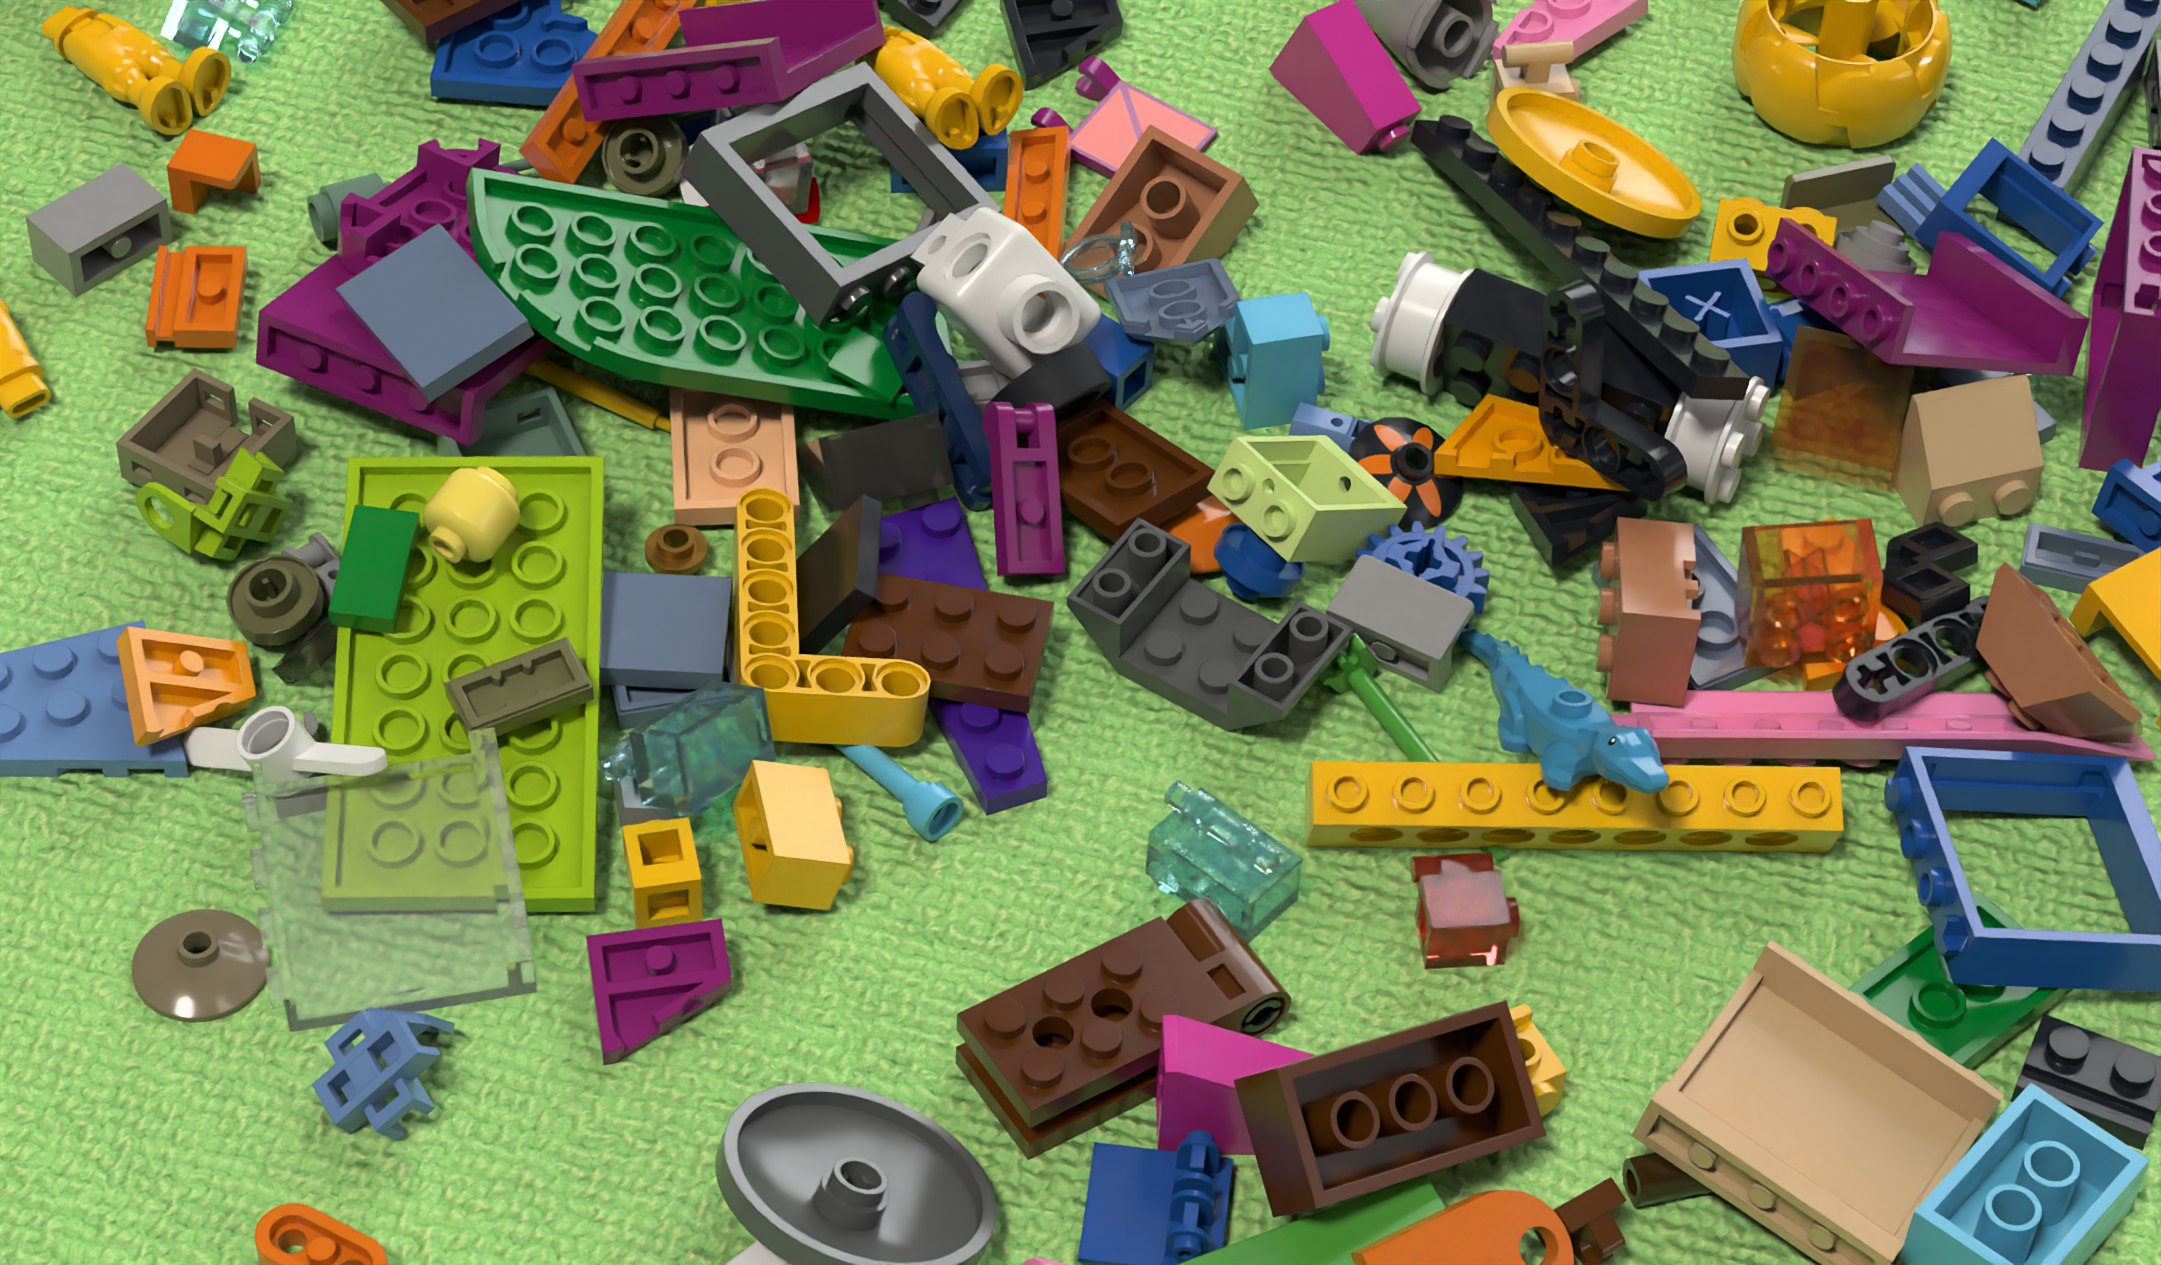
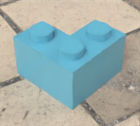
(1273, 357)

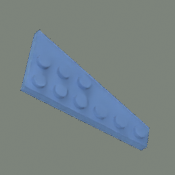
(70, 711)

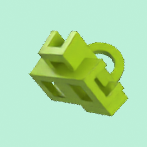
(231, 517)

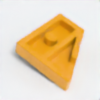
(181, 681)

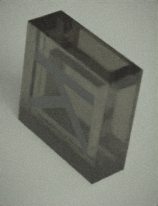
(308, 653)

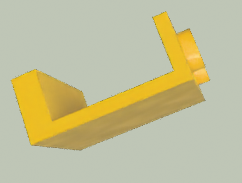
(2131, 603)

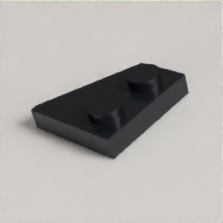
(1057, 34)
(1571, 518)

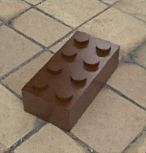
(1389, 1109)

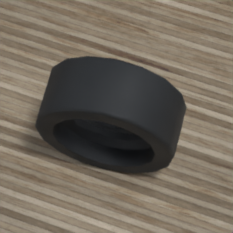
(1065, 380)

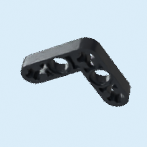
(1573, 407)

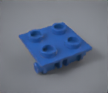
(1155, 1203)

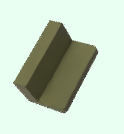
(1844, 192)

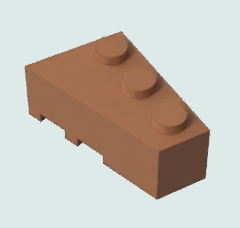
(1648, 611)

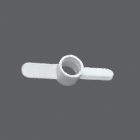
(282, 747)

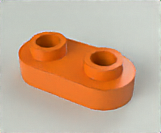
(323, 1239)

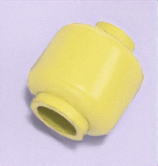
(471, 514)

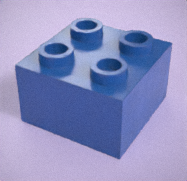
(1727, 308)

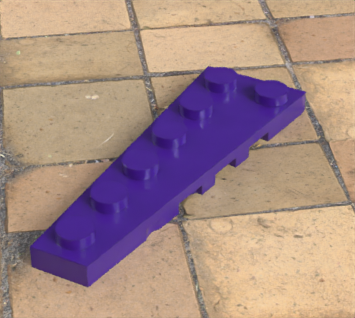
(988, 742)

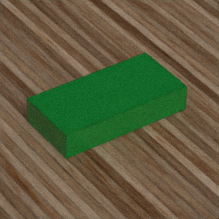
(374, 569)

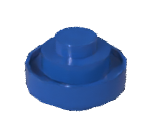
(1254, 566)

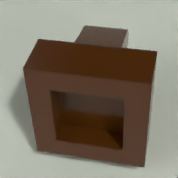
(1591, 1223)

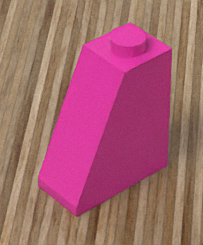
(1347, 79)
(1198, 1081)

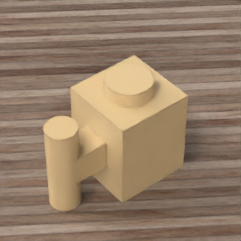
(1537, 67)

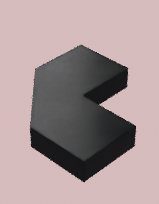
(1920, 570)

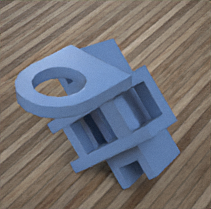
(362, 1077)

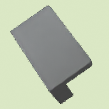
(1402, 620)

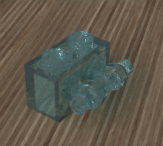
(210, 21)
(695, 748)
(1224, 857)

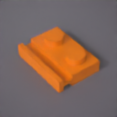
(197, 296)

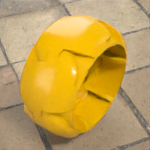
(1840, 91)

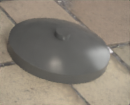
(852, 1180)

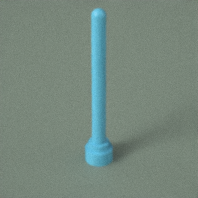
(928, 806)

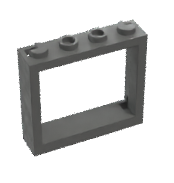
(722, 176)

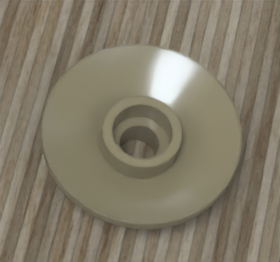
(206, 983)

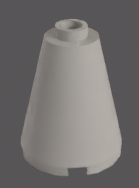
(1434, 36)

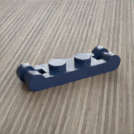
(935, 385)

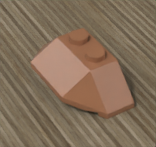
(2049, 667)

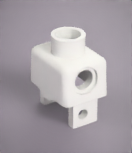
(998, 300)

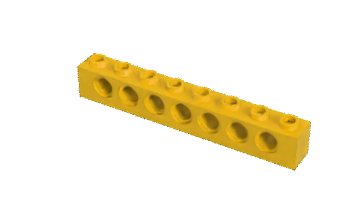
(1515, 809)

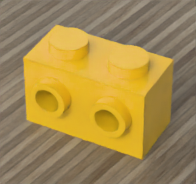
(1748, 227)
(791, 835)

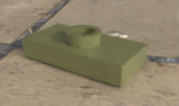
(520, 689)

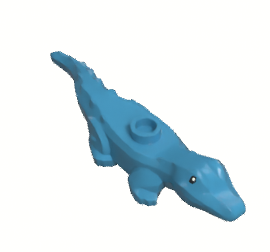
(1563, 724)

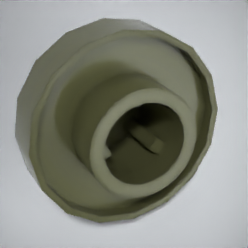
(644, 154)
(275, 599)

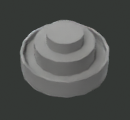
(1876, 248)

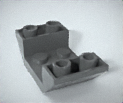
(1195, 641)

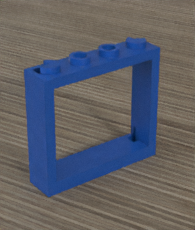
(2032, 784)

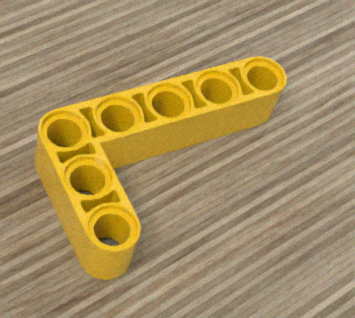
(807, 694)

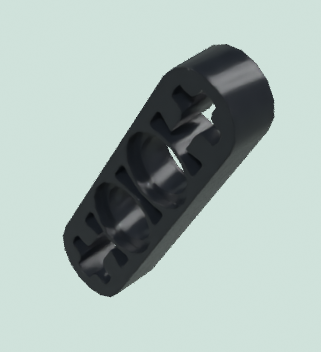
(1920, 650)

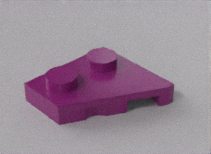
(654, 981)

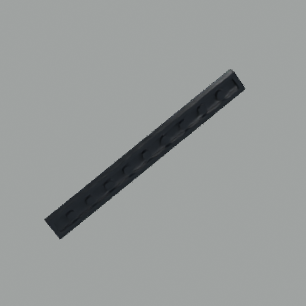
(1573, 254)

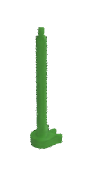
(1354, 670)

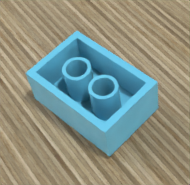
(2028, 1192)

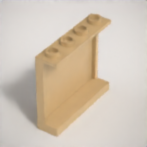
(1817, 1113)

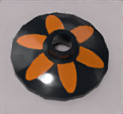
(1382, 453)

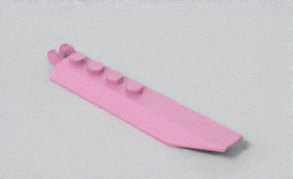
(1811, 726)

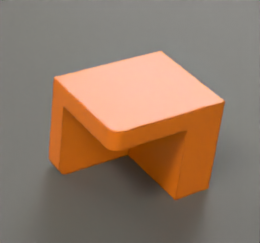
(210, 161)

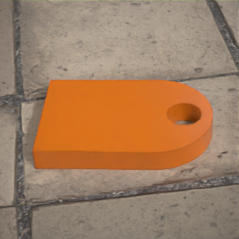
(1474, 1232)

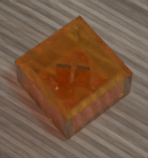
(1841, 400)
(1807, 592)

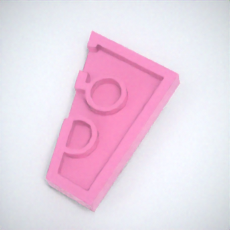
(1576, 20)

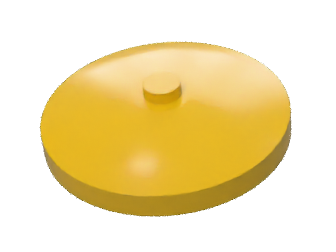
(1593, 163)

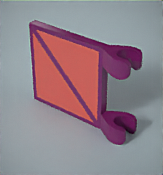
(1120, 119)

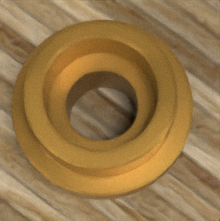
(676, 550)

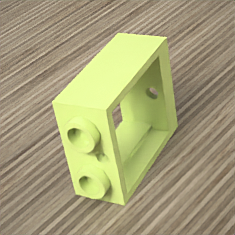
(1297, 496)

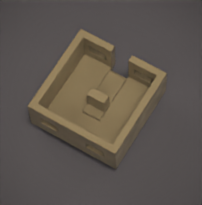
(193, 438)

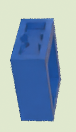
(2027, 200)

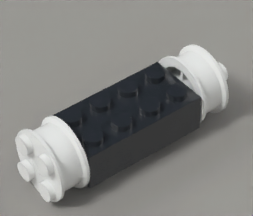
(1486, 338)

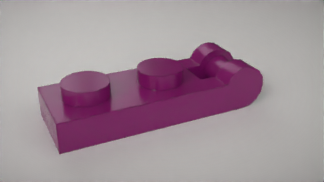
(1025, 490)

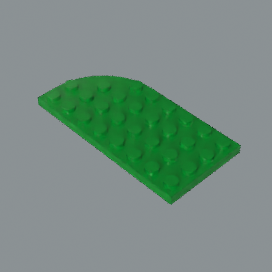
(670, 292)

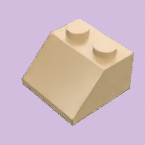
(1969, 452)

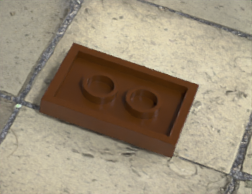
(1123, 471)
(969, 640)

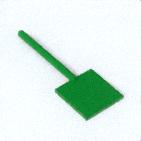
(867, 364)

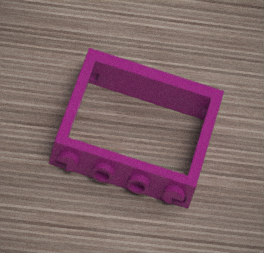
(2123, 330)

